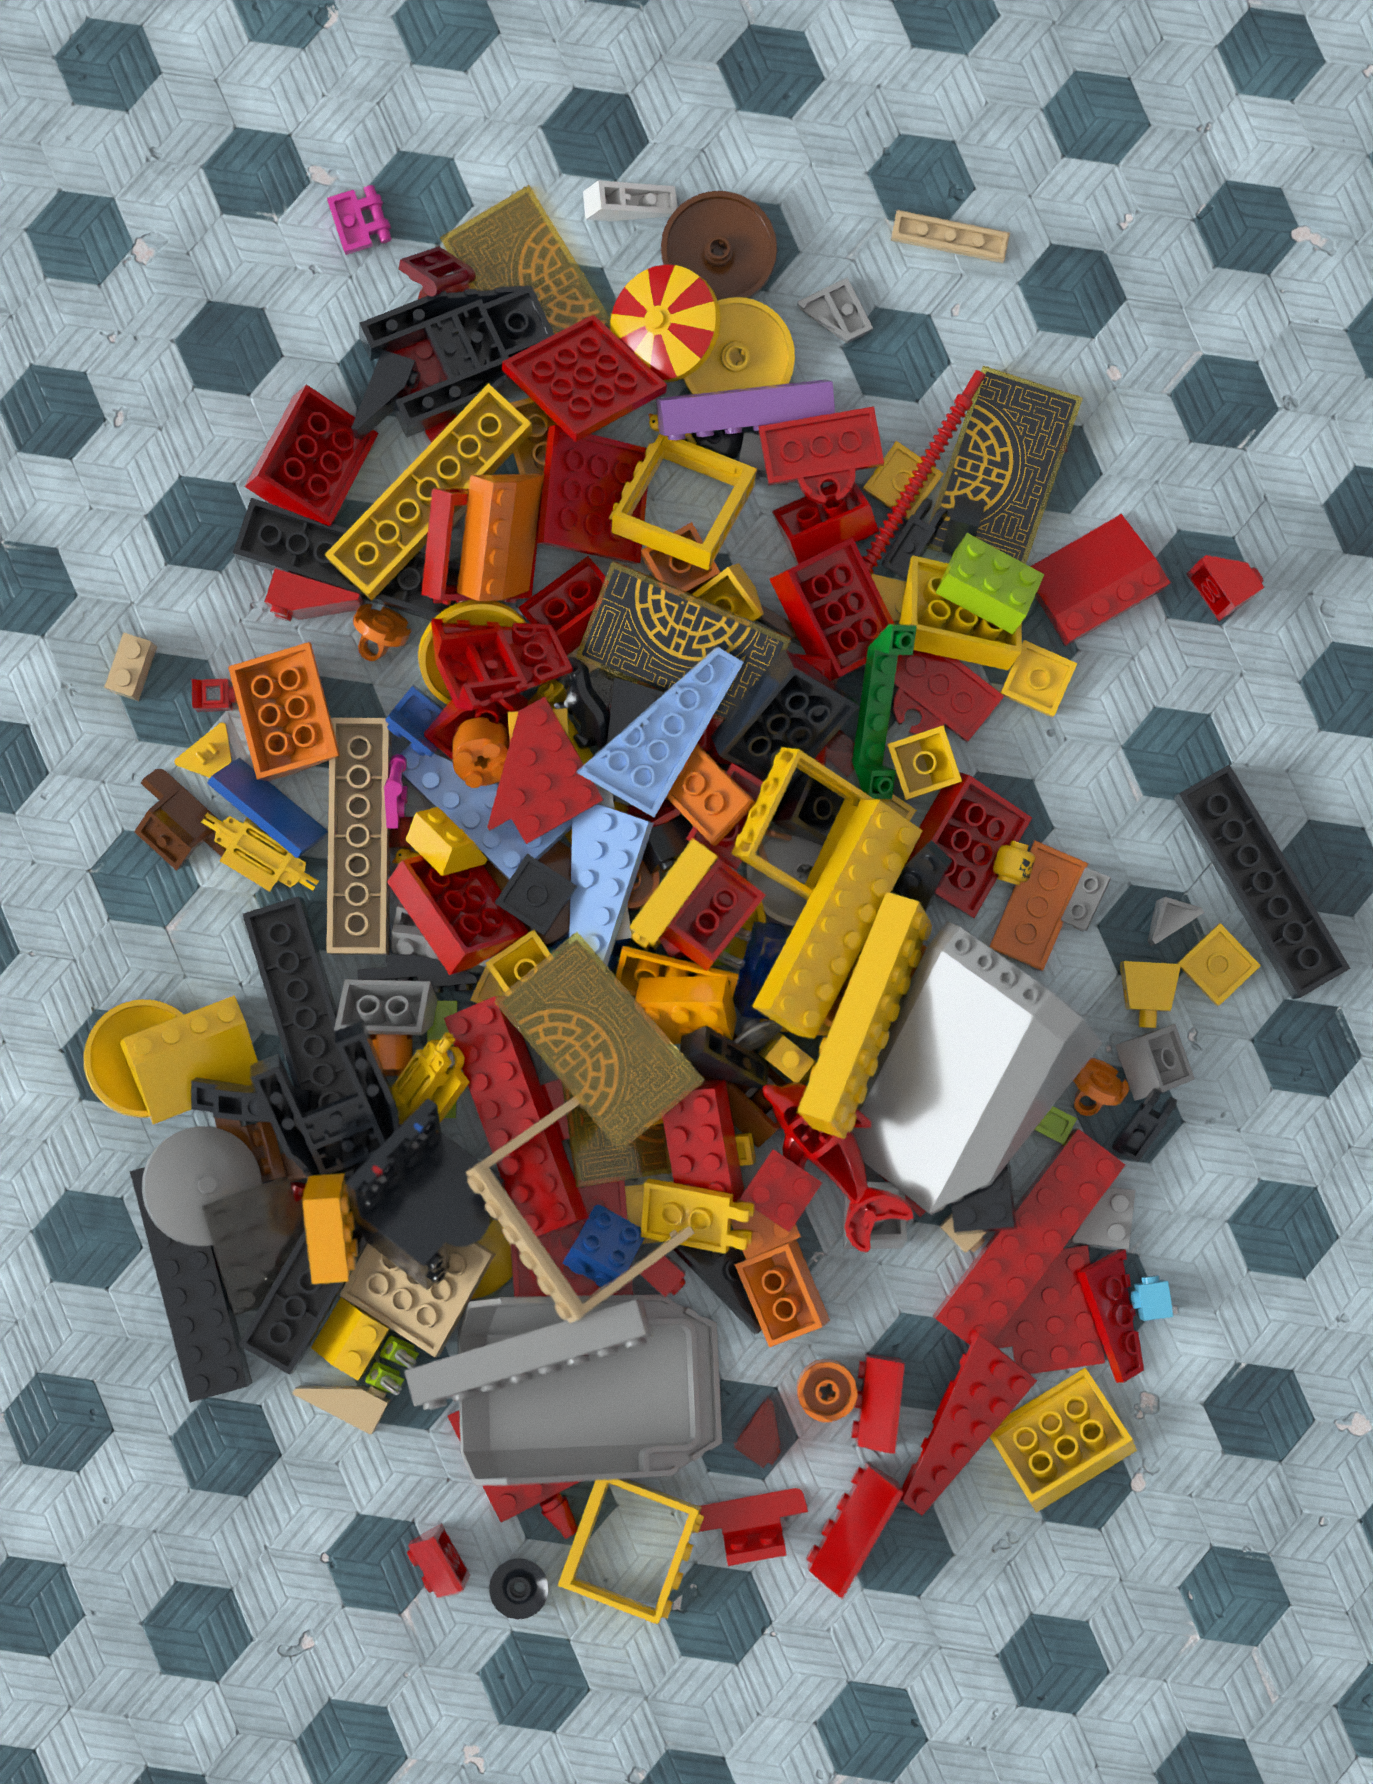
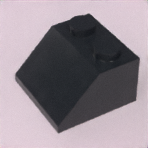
(808, 809)

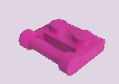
(395, 793)

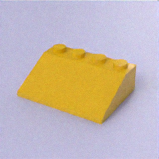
(950, 629)
(198, 1044)
(1062, 1440)

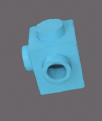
(1152, 1298)

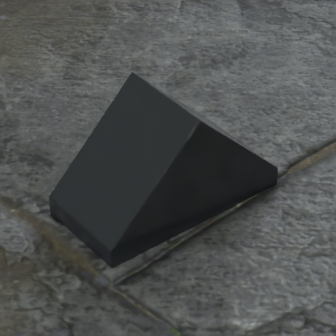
(964, 519)

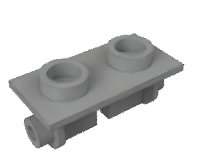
(1085, 899)

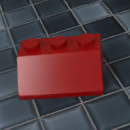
(817, 527)
(1225, 583)
(567, 603)
(878, 1403)

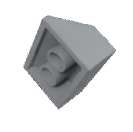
(387, 1006)

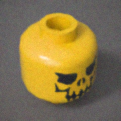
(1014, 863)

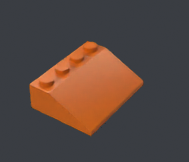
(499, 535)
(284, 712)

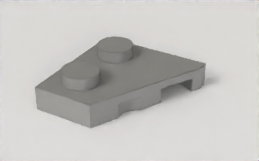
(838, 311)
(1109, 1220)

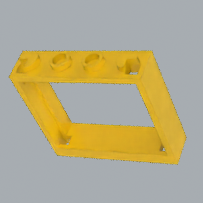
(697, 459)
(767, 803)
(671, 894)
(684, 1549)

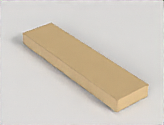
(950, 236)

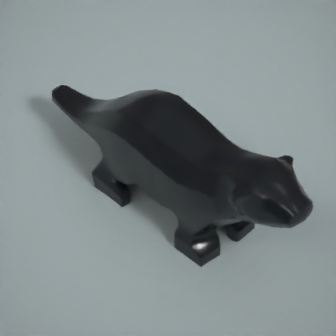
(586, 707)

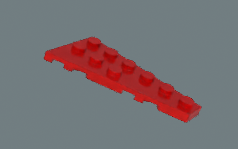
(969, 1413)

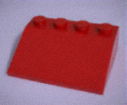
(310, 458)
(1097, 579)
(833, 606)
(970, 827)
(456, 912)
(854, 1528)

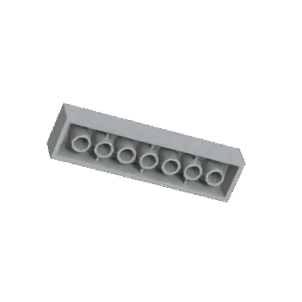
(528, 1353)

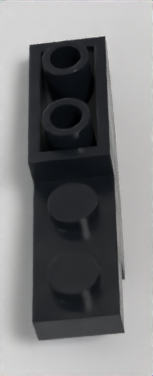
(423, 968)
(234, 1100)

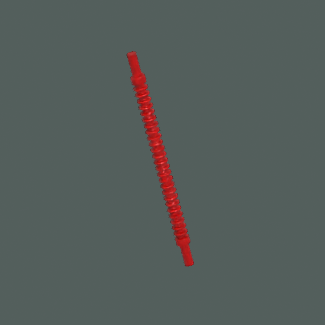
(962, 403)

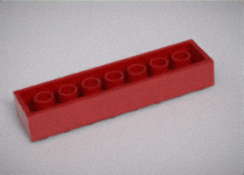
(508, 1104)
(1020, 1257)

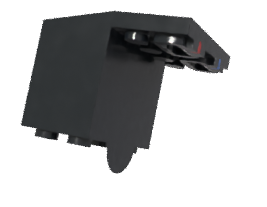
(419, 1198)

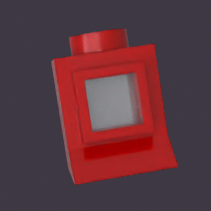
(212, 695)

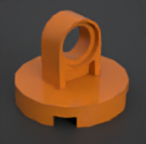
(382, 627)
(1099, 1083)

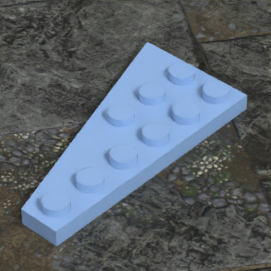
(654, 747)
(471, 812)
(604, 867)

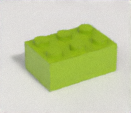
(990, 583)

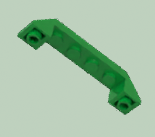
(875, 708)

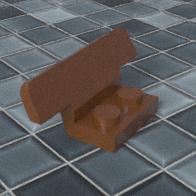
(174, 822)
(262, 1143)

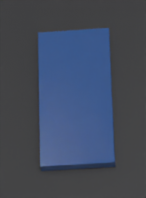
(267, 807)

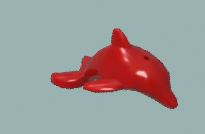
(839, 1161)

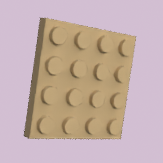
(409, 1308)

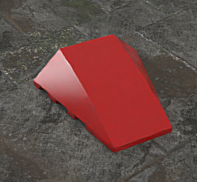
(495, 660)

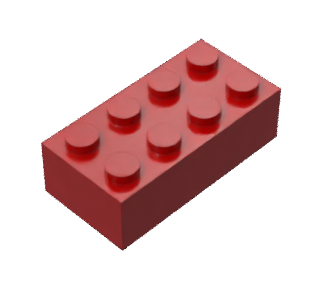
(704, 1141)

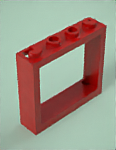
(439, 548)

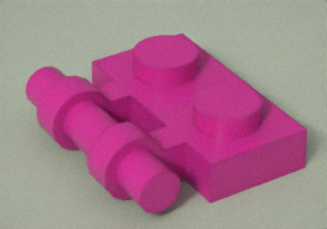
(350, 222)

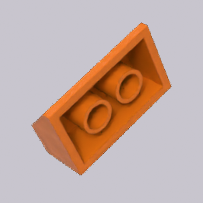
(782, 1293)

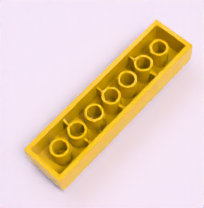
(399, 519)
(837, 918)
(865, 1016)

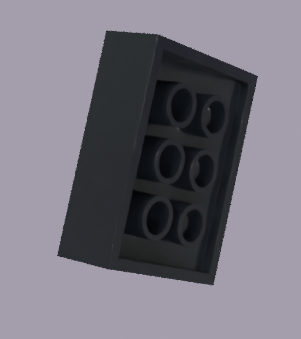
(784, 708)

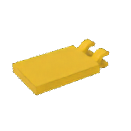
(706, 1211)

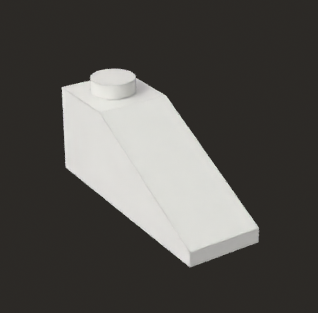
(628, 201)

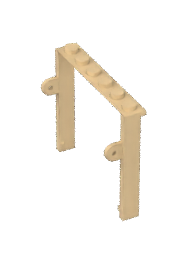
(532, 1251)

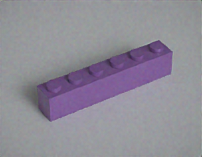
(743, 408)

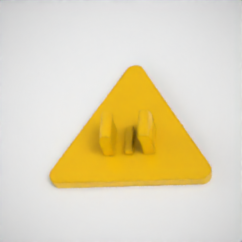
(208, 753)

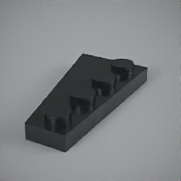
(627, 704)
(923, 875)
(722, 1278)

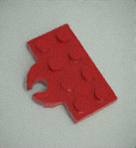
(822, 451)
(942, 694)

